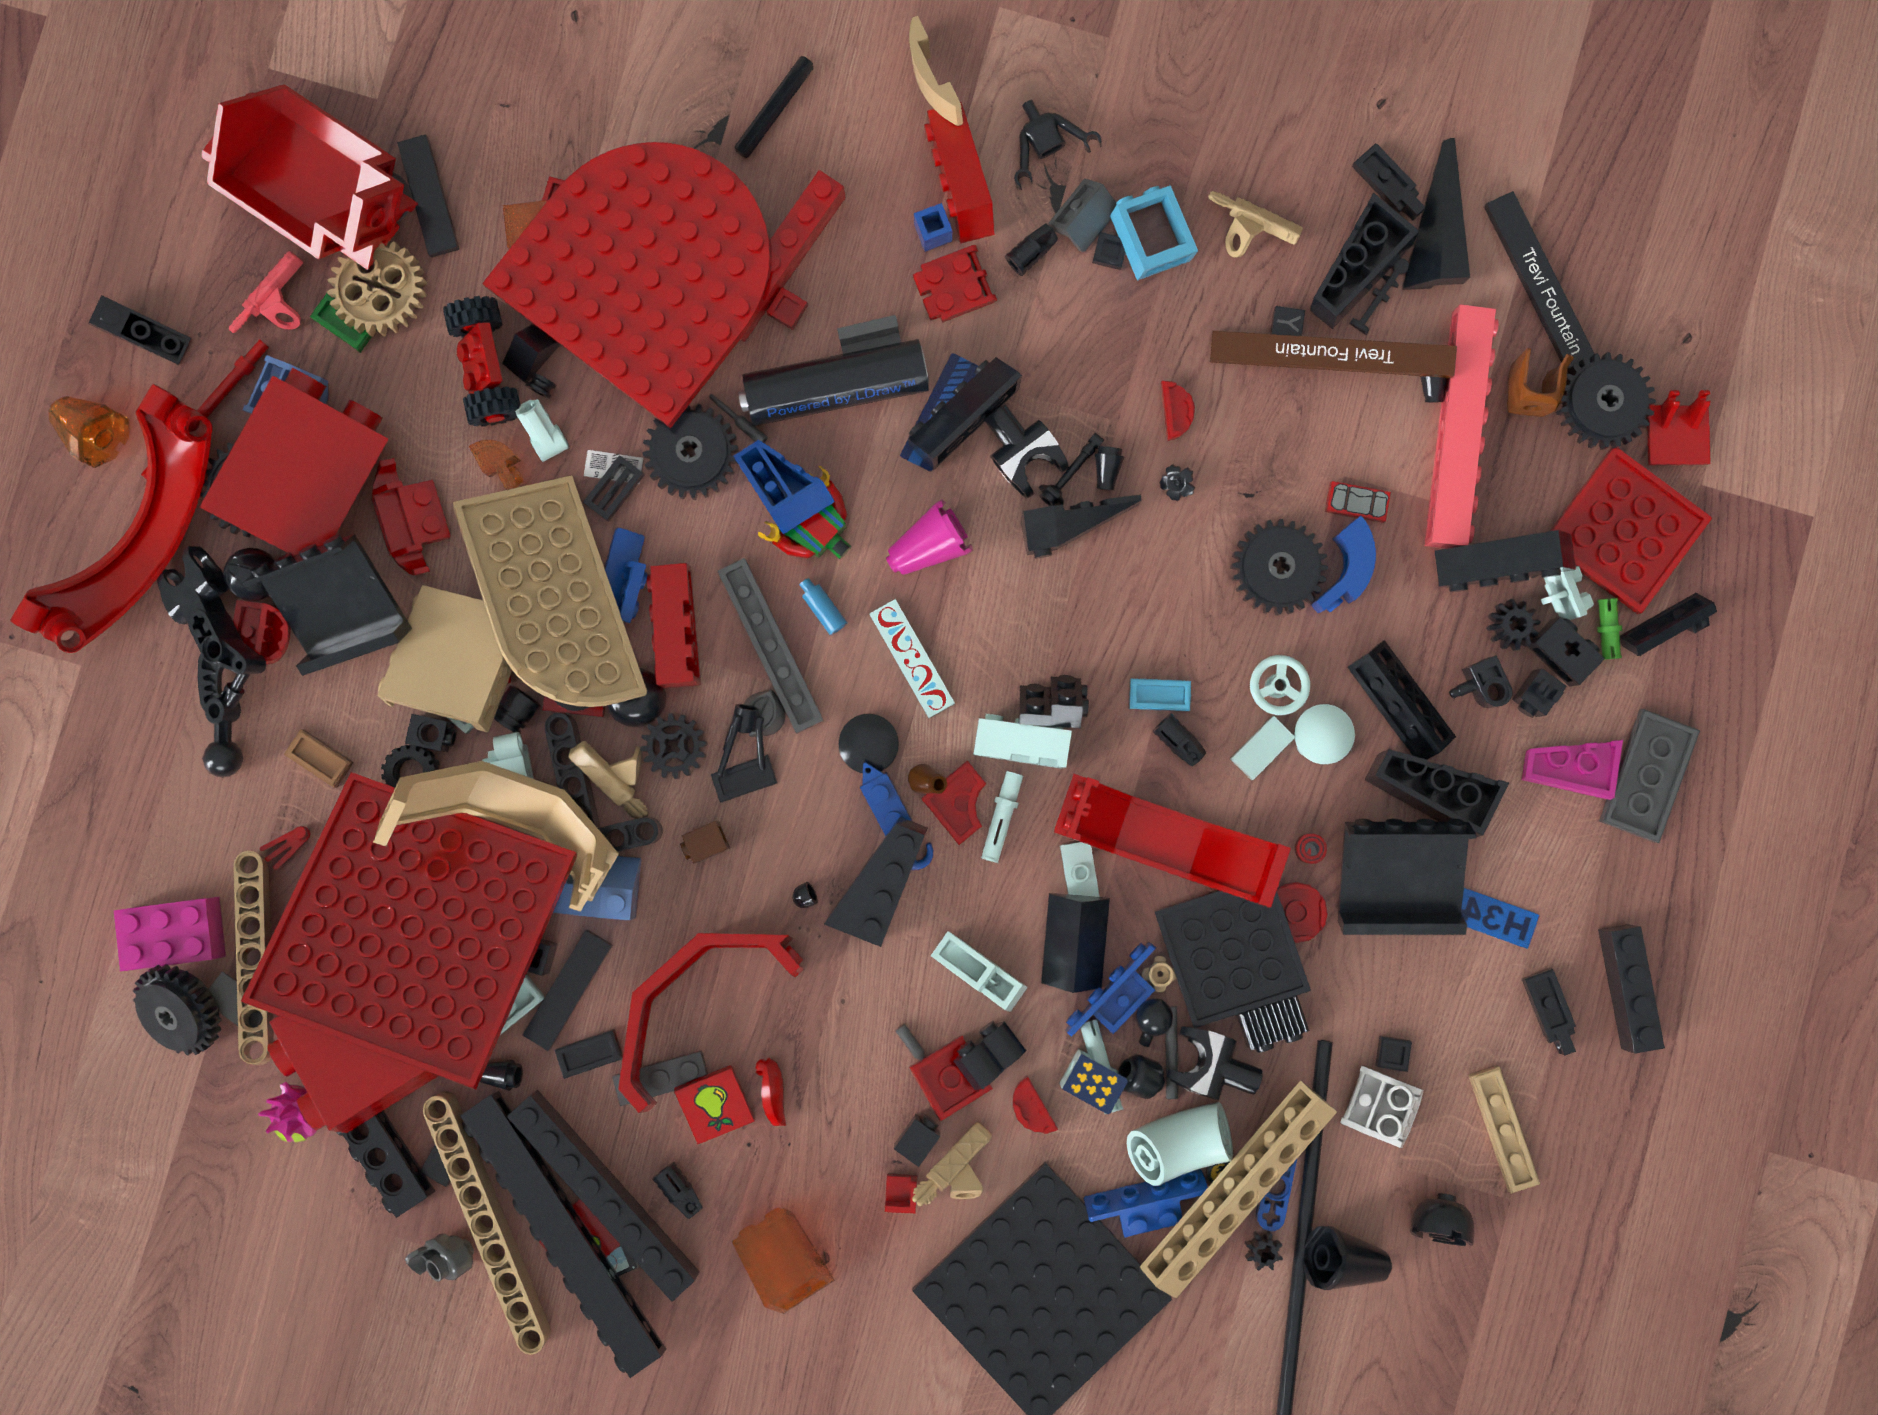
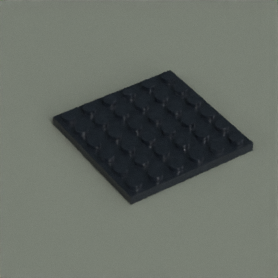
(1041, 1294)

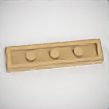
(1504, 1129)

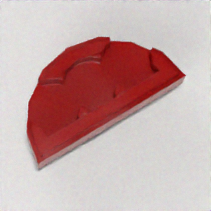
(1178, 409)
(1031, 1109)

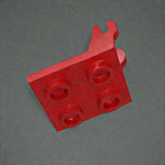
(1679, 432)

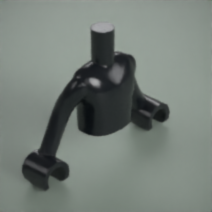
(1046, 138)

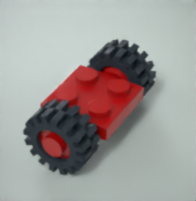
(475, 322)

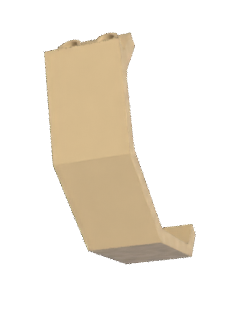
(511, 802)

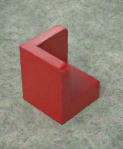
(900, 1193)

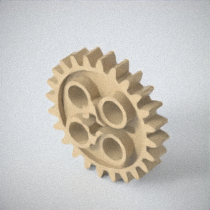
(365, 311)

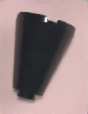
(1343, 1260)

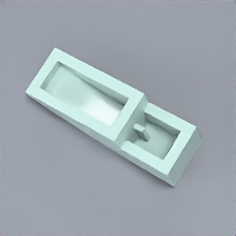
(979, 971)

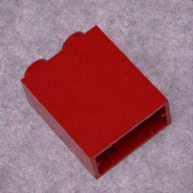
(296, 465)
(340, 1078)

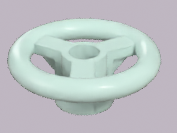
(1270, 690)

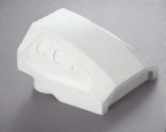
(1382, 1107)

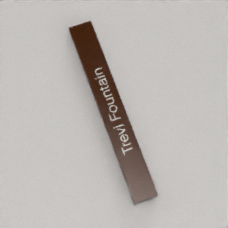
(1333, 354)

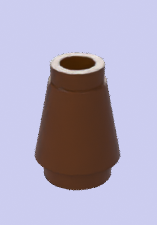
(926, 780)

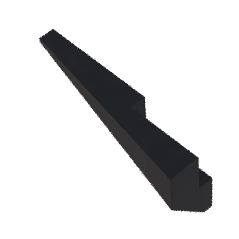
(1441, 244)

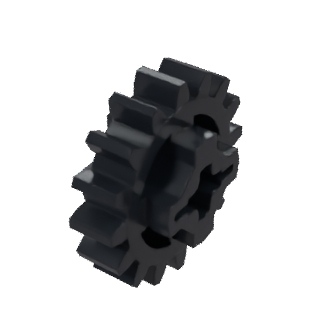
(664, 757)

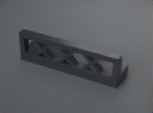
(1399, 704)

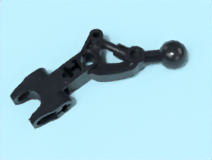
(198, 604)

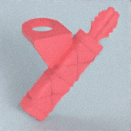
(268, 296)

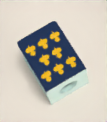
(1093, 1082)

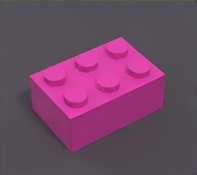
(169, 933)

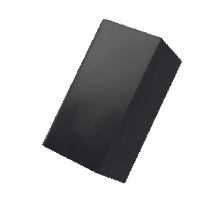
(1075, 942)

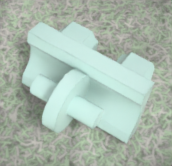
(1565, 595)

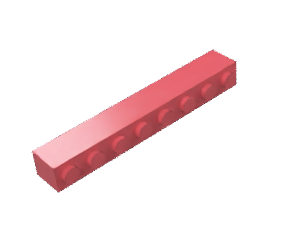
(1461, 429)

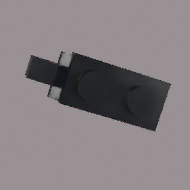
(1389, 181)
(1551, 1009)

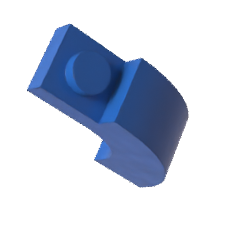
(1358, 566)

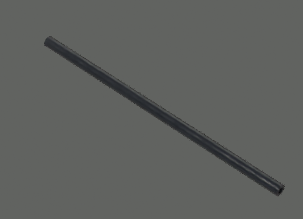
(1304, 1228)

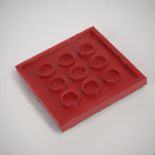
(1630, 529)

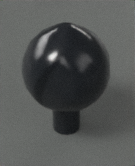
(1153, 1019)

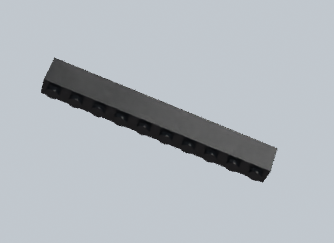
(564, 1235)

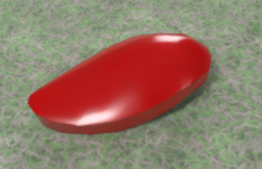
(772, 1091)

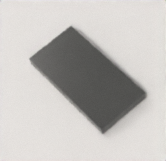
(1650, 775)

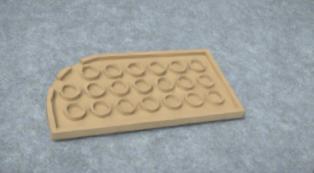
(549, 593)

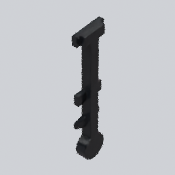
(1399, 269)

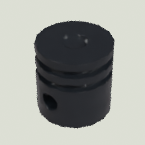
(515, 709)

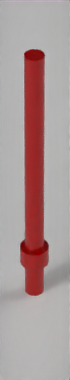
(243, 366)

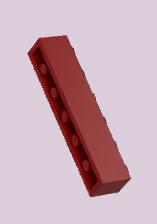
(798, 234)

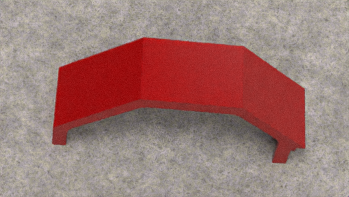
(1172, 841)
(660, 980)

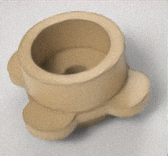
(1151, 974)

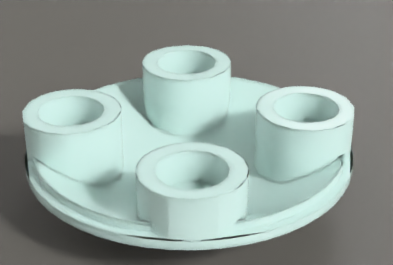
(1324, 734)

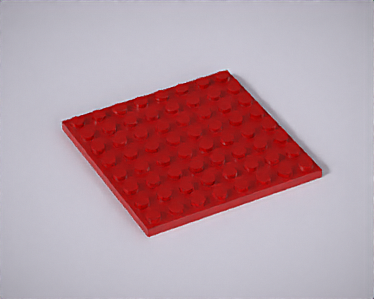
(413, 938)

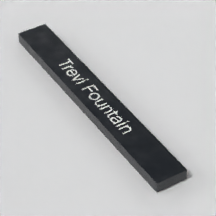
(1538, 279)

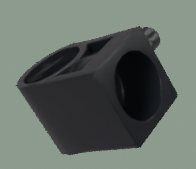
(1479, 678)

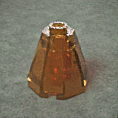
(89, 429)

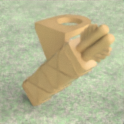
(1251, 220)
(612, 779)
(955, 1170)

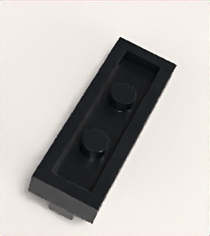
(1687, 614)

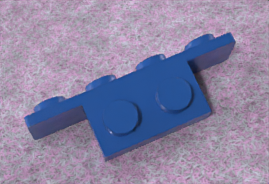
(625, 572)
(1119, 998)
(1146, 1206)

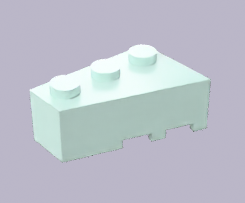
(1022, 743)

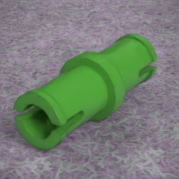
(1609, 628)

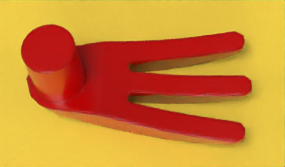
(294, 838)

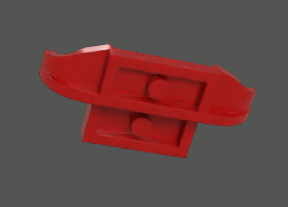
(407, 517)

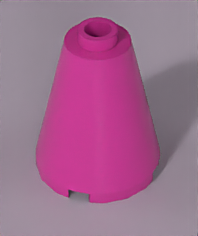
(929, 541)

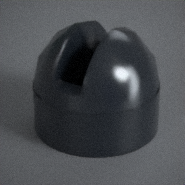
(804, 896)

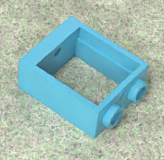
(1140, 263)

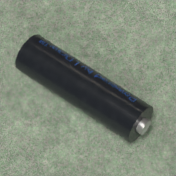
(834, 382)

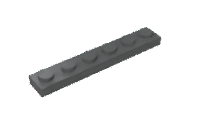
(770, 645)

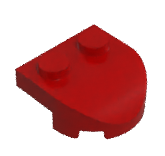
(262, 629)

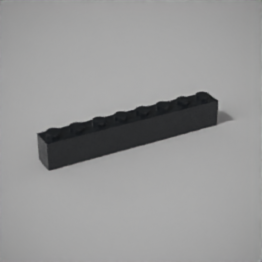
(604, 1195)

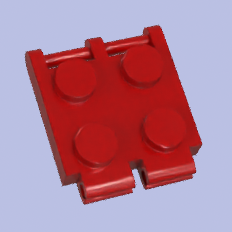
(953, 285)

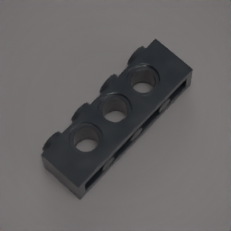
(398, 1161)

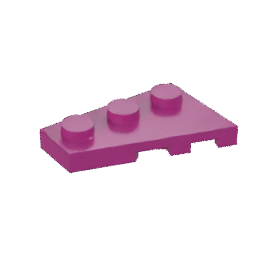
(1577, 768)

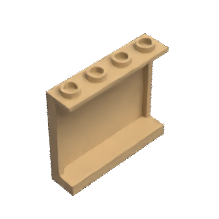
(448, 660)

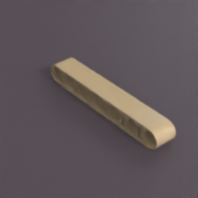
(245, 944)

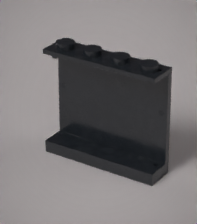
(332, 602)
(1403, 877)

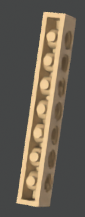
(1237, 1190)

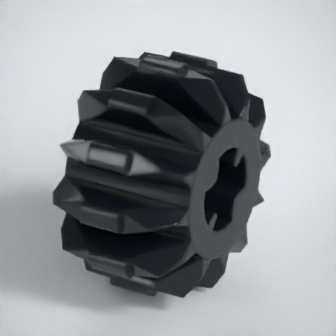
(1523, 631)

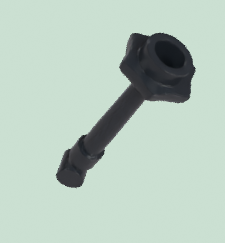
(1052, 493)

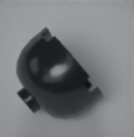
(643, 709)
(1443, 1221)

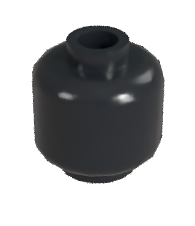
(1143, 1076)

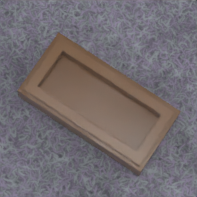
(318, 758)

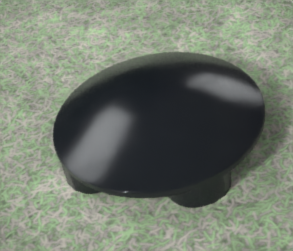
(868, 740)

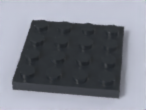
(1230, 955)

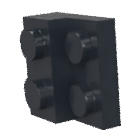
(1054, 706)

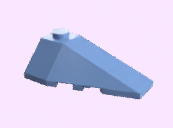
(614, 898)

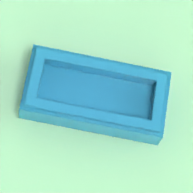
(1160, 694)

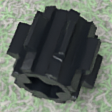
(1261, 1242)

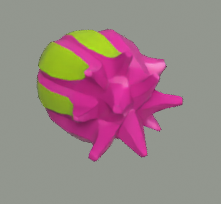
(286, 1116)

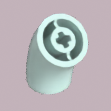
(1181, 1143)

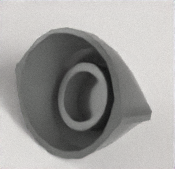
(770, 709)

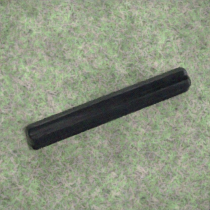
(774, 107)

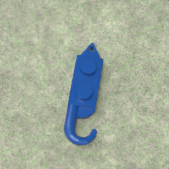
(888, 805)

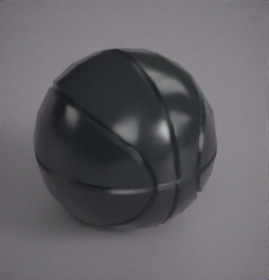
(238, 570)

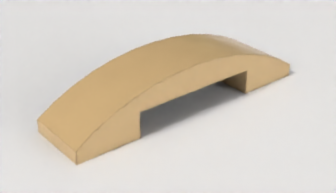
(942, 96)

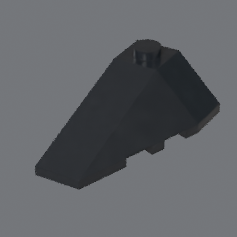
(1053, 527)

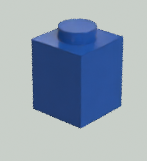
(933, 227)

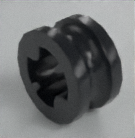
(540, 385)

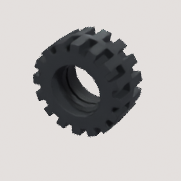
(400, 755)

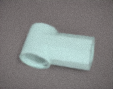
(544, 435)

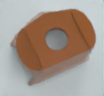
(1522, 397)

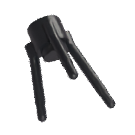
(744, 719)

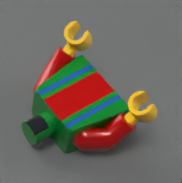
(817, 532)

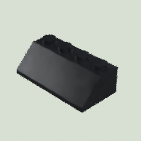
(964, 412)

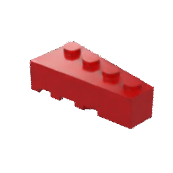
(674, 626)

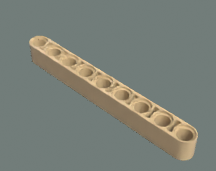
(485, 1237)

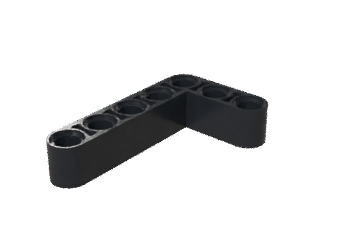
(585, 797)

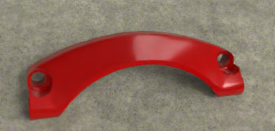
(113, 584)

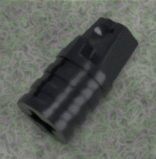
(1031, 249)
(1179, 740)
(685, 1198)

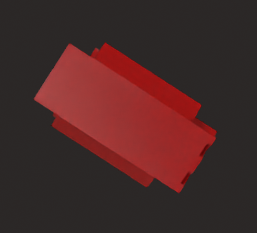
(306, 174)

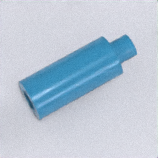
(822, 607)

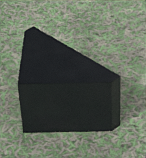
(529, 352)

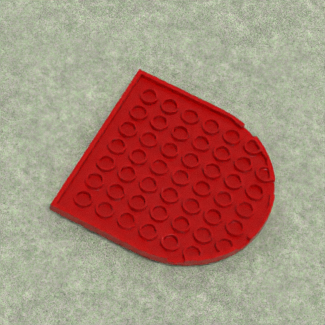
(643, 270)

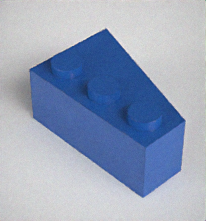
(783, 487)

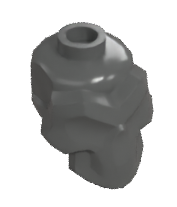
(442, 1257)

